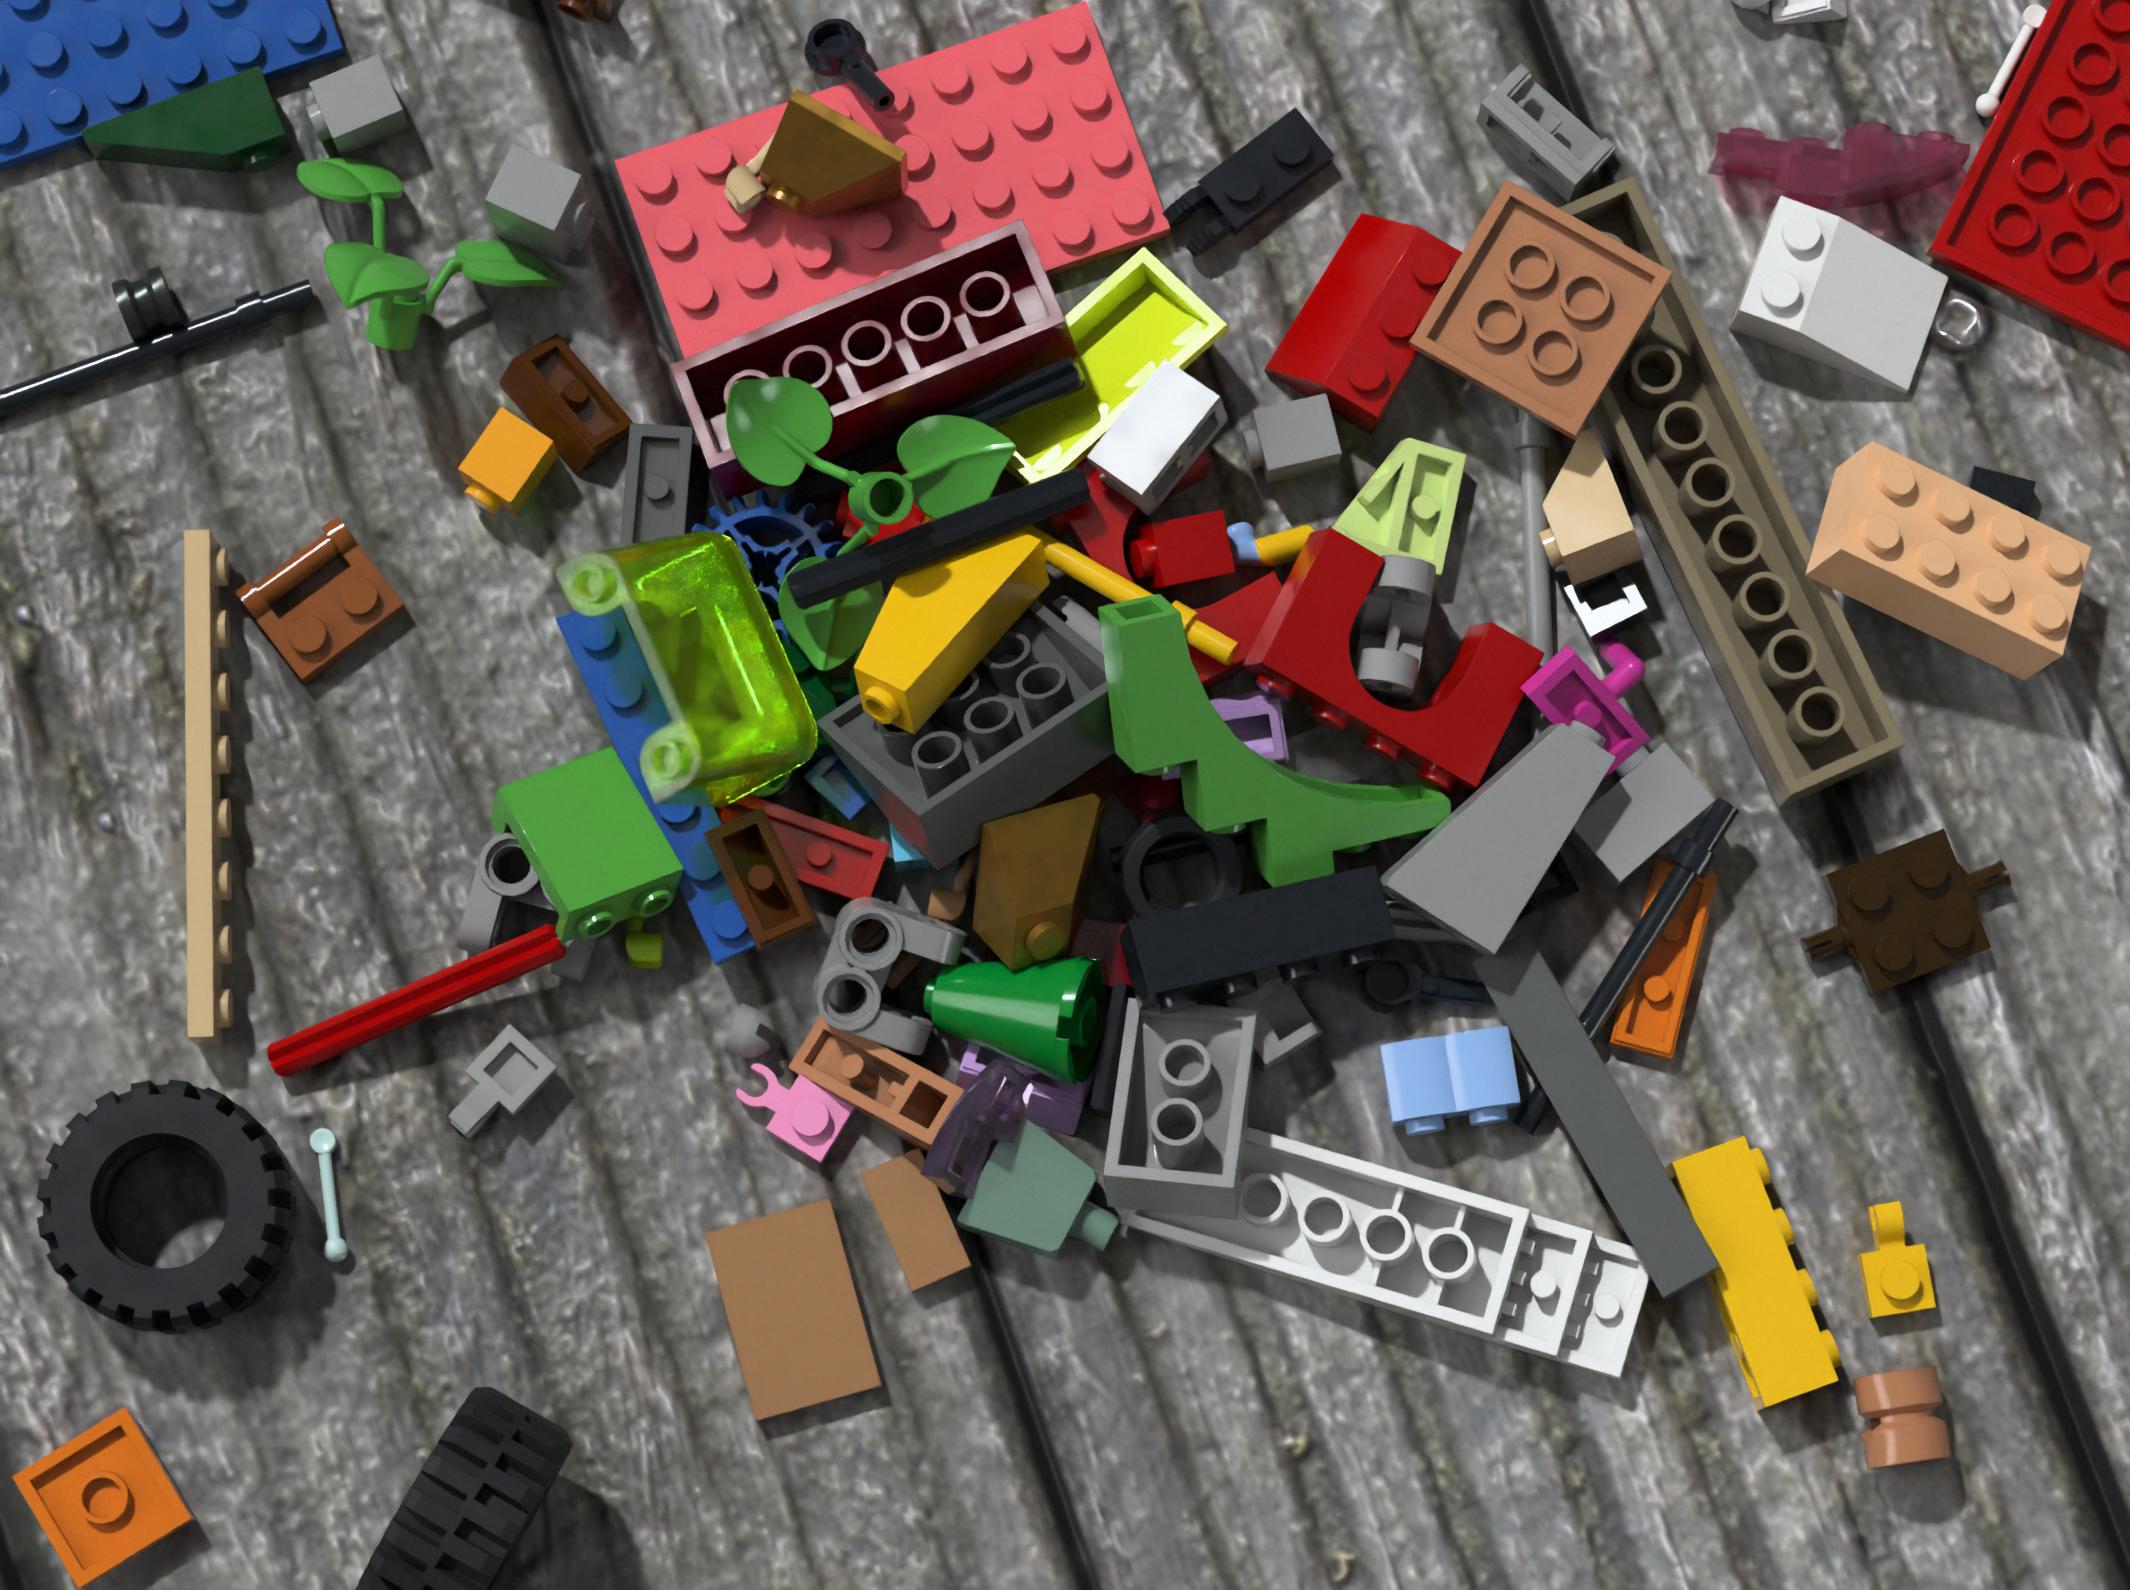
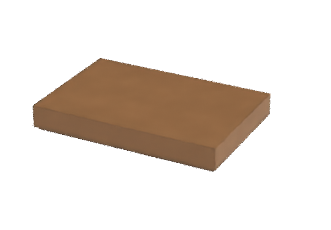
(793, 1310)

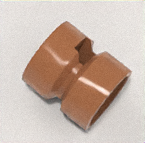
(1902, 1417)

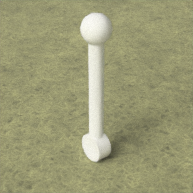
(1988, 103)

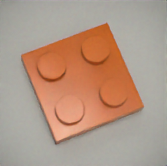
(103, 1498)

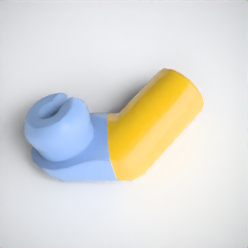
(1267, 550)

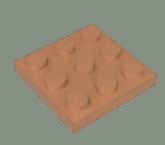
(1540, 309)

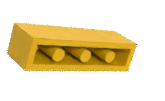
(1758, 1287)

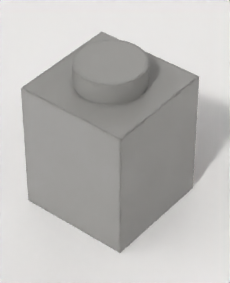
(356, 106)
(1292, 439)

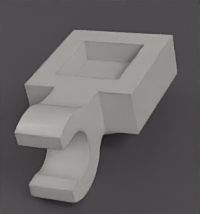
(506, 1076)

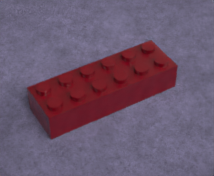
(891, 348)

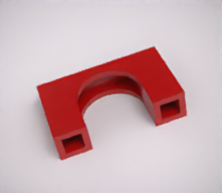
(1100, 533)
(1307, 656)

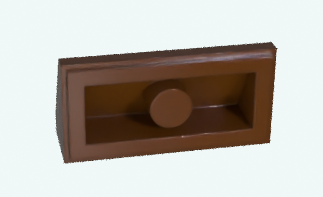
(565, 403)
(761, 879)

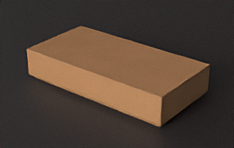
(915, 1221)

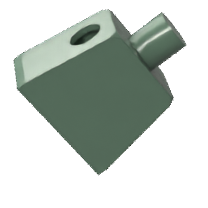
(1036, 1197)

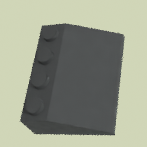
(994, 748)

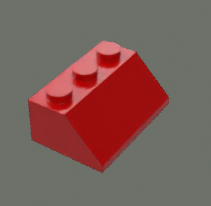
(1361, 319)

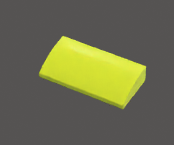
(1121, 340)

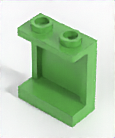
(590, 843)

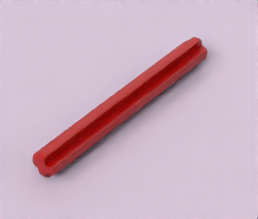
(416, 1001)

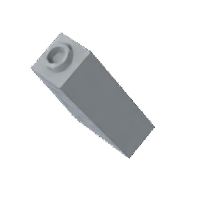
(1498, 843)

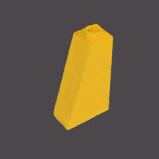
(943, 624)

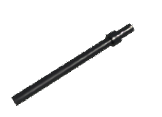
(250, 313)
(1692, 860)

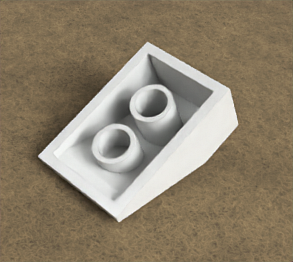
(1839, 296)

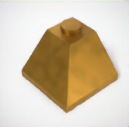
(829, 162)
(1035, 880)

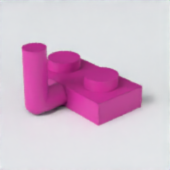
(1571, 691)

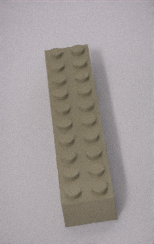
(1733, 537)

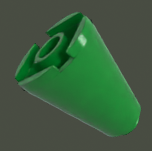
(1027, 1015)

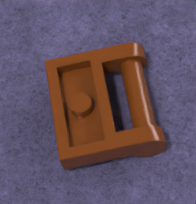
(331, 618)

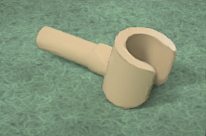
(743, 187)

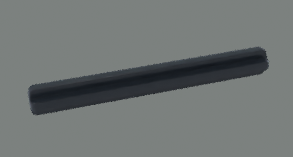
(990, 408)
(938, 538)

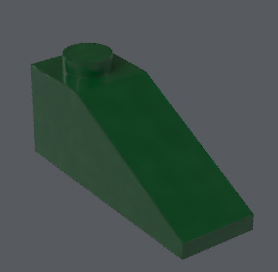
(209, 128)

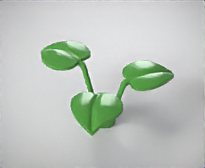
(395, 282)
(949, 465)

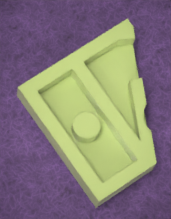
(1407, 503)

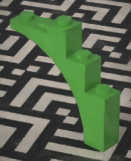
(1292, 817)

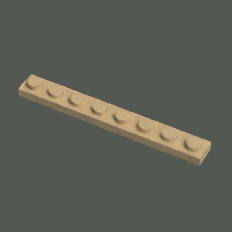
(206, 814)

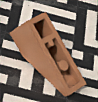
(877, 1082)

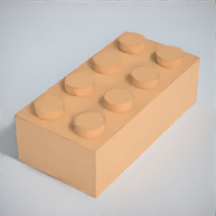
(1948, 561)

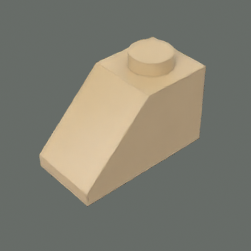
(1587, 516)

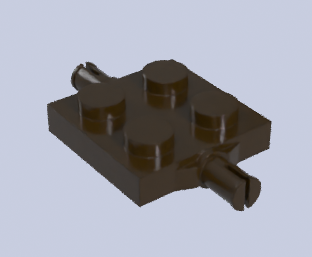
(1906, 912)

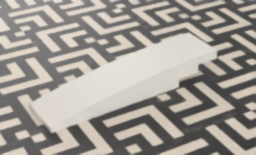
(1424, 1252)

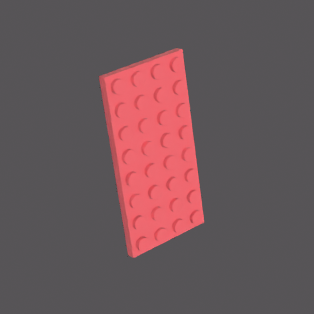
(990, 137)

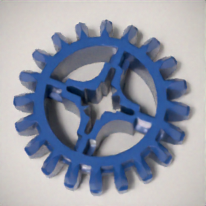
(782, 556)

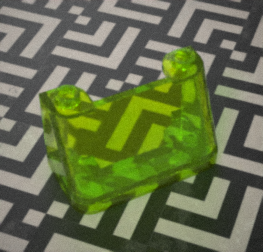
(712, 658)

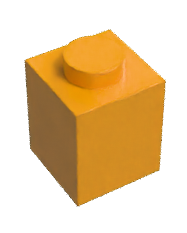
(506, 464)

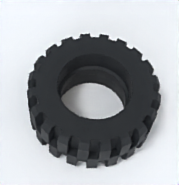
(102, 1148)
(470, 1499)

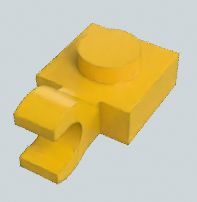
(1894, 1275)

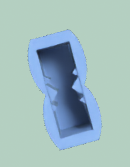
(1449, 1079)

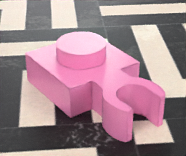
(803, 1116)

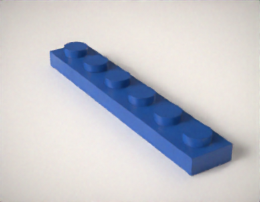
(631, 713)

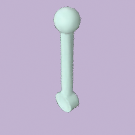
(323, 1143)

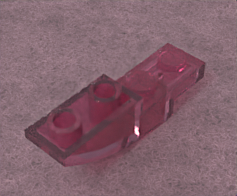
(1863, 170)

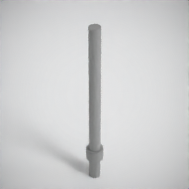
(1532, 440)

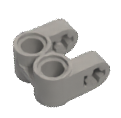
(1394, 628)
(488, 903)
(871, 966)

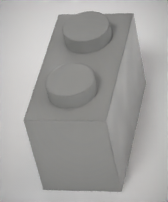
(540, 205)
(1639, 814)

